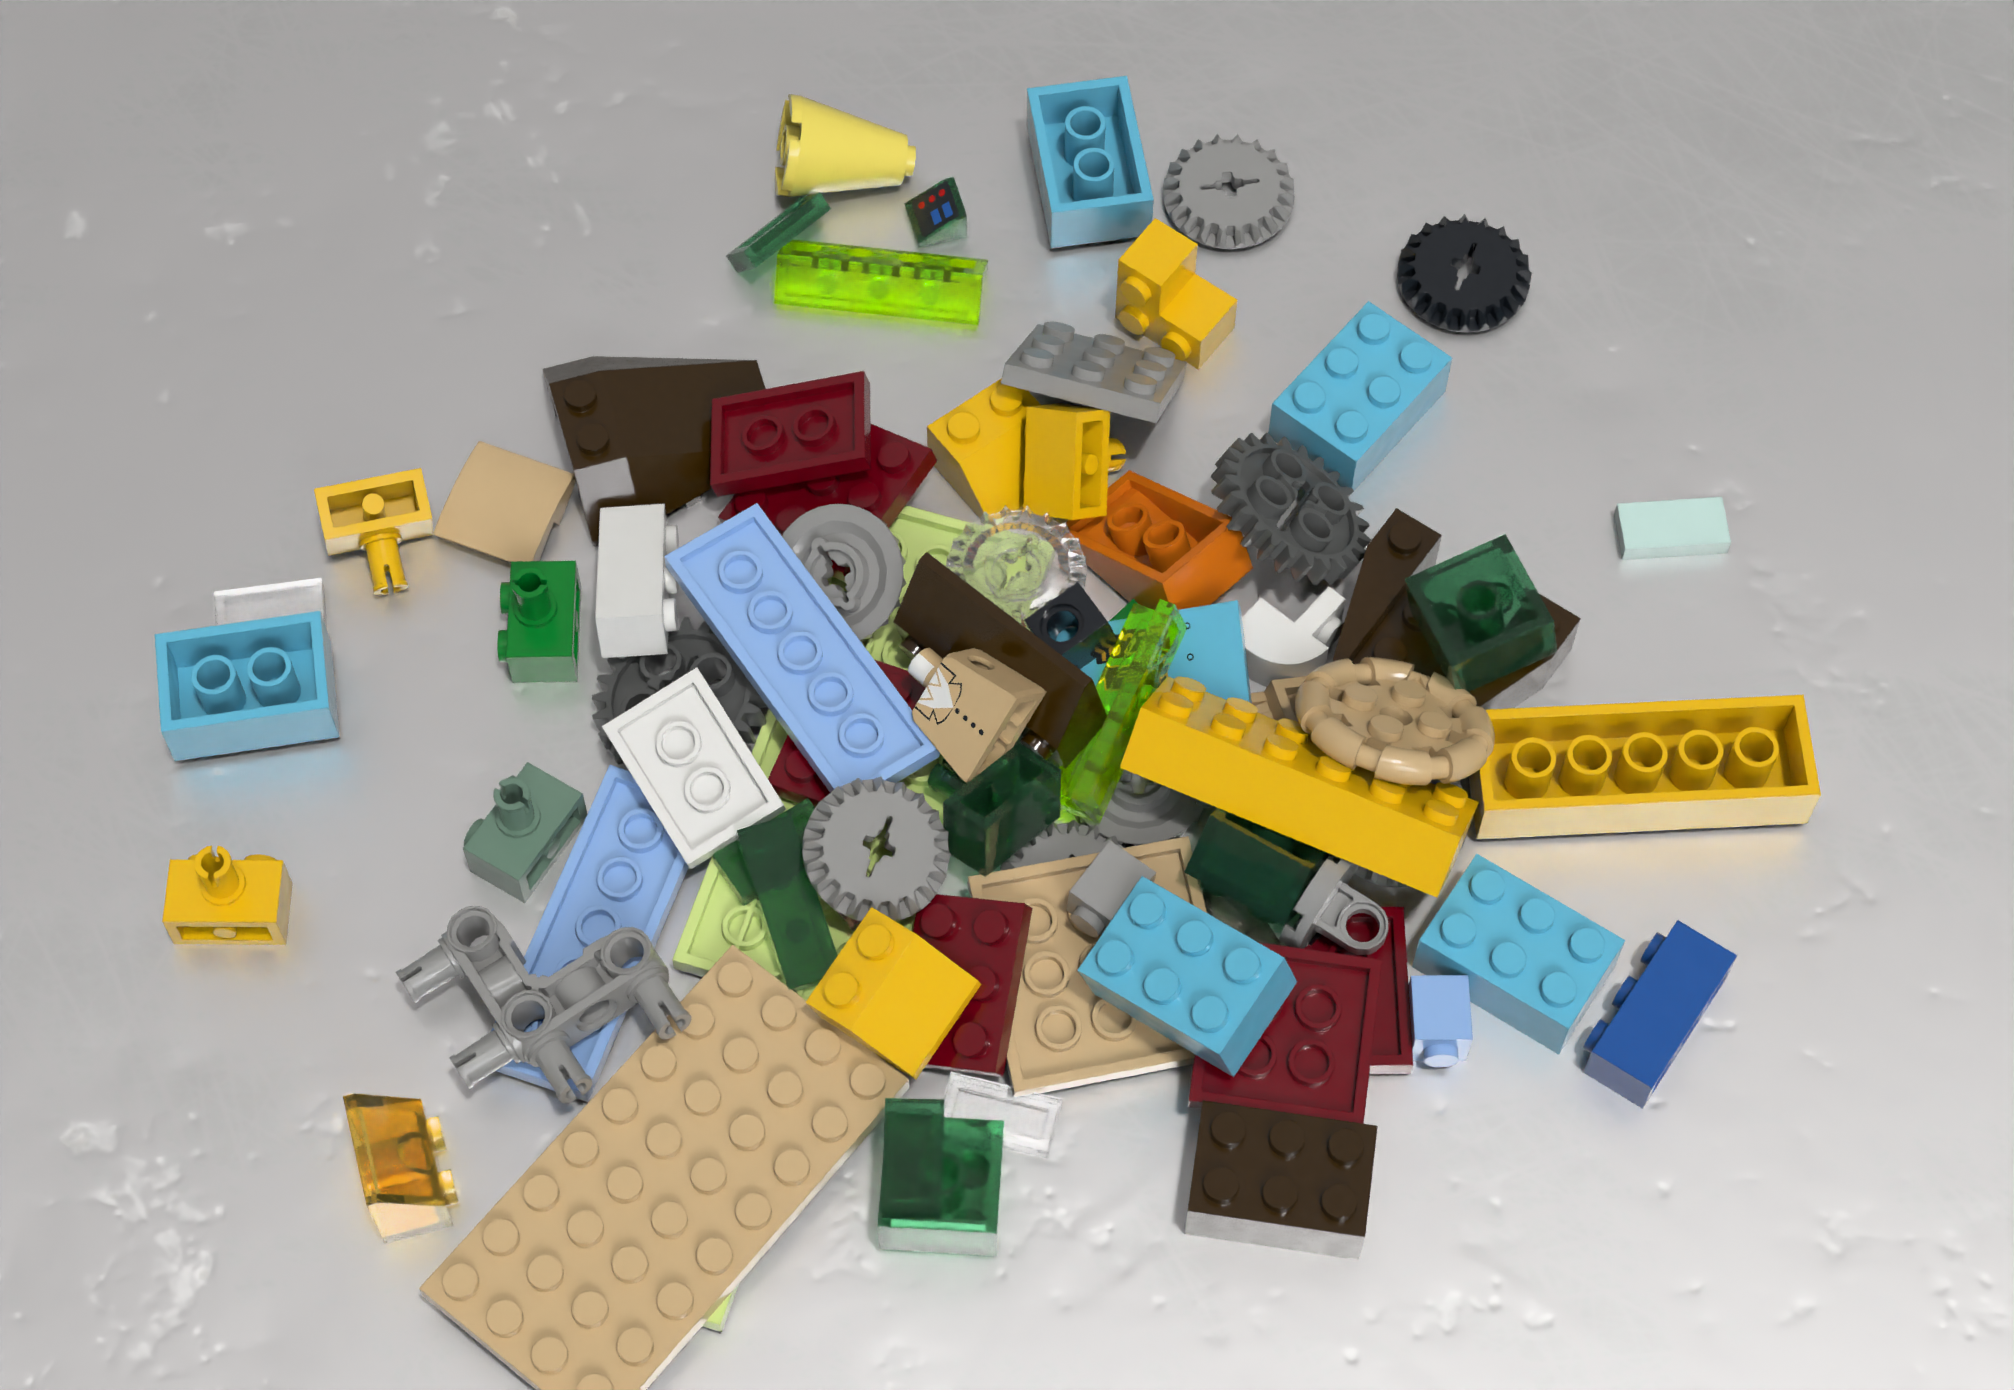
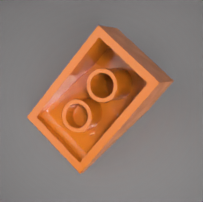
(1161, 545)

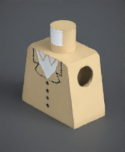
(971, 707)

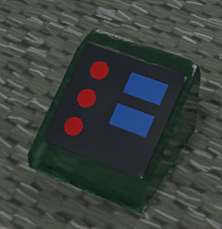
(937, 214)

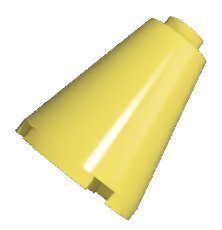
(836, 151)

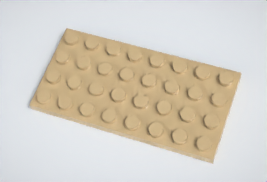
(666, 1187)

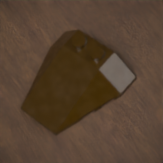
(642, 426)

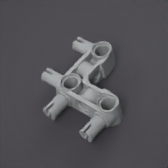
(569, 1001)

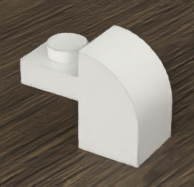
(1287, 648)

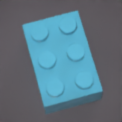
(1089, 161)
(1361, 395)
(246, 686)
(1521, 951)
(1188, 975)

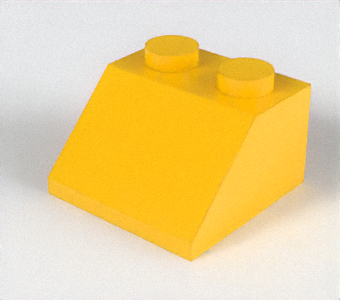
(984, 448)
(893, 993)

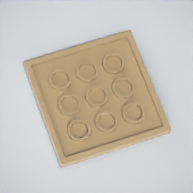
(1059, 1027)

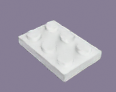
(693, 767)

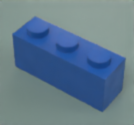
(1657, 1012)

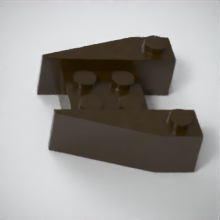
(1384, 627)

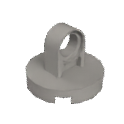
(1329, 905)

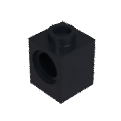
(1073, 609)

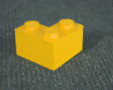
(1166, 298)

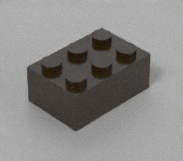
(1281, 1180)

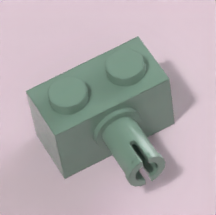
(524, 831)

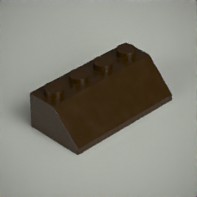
(953, 616)

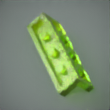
(880, 281)
(1128, 680)

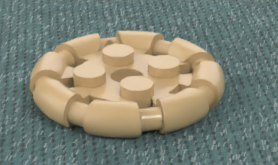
(1394, 721)

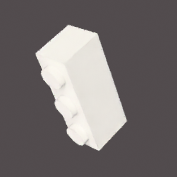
(634, 582)

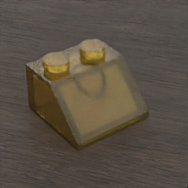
(400, 1165)

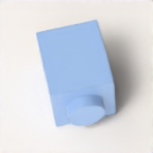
(1440, 1019)

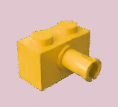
(1068, 460)
(375, 518)
(227, 899)

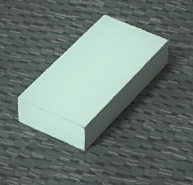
(1672, 528)

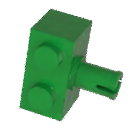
(542, 621)

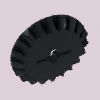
(1487, 295)

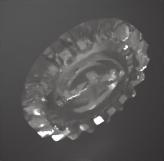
(1051, 554)

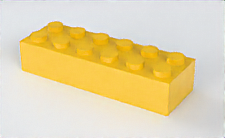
(1646, 767)
(1287, 784)

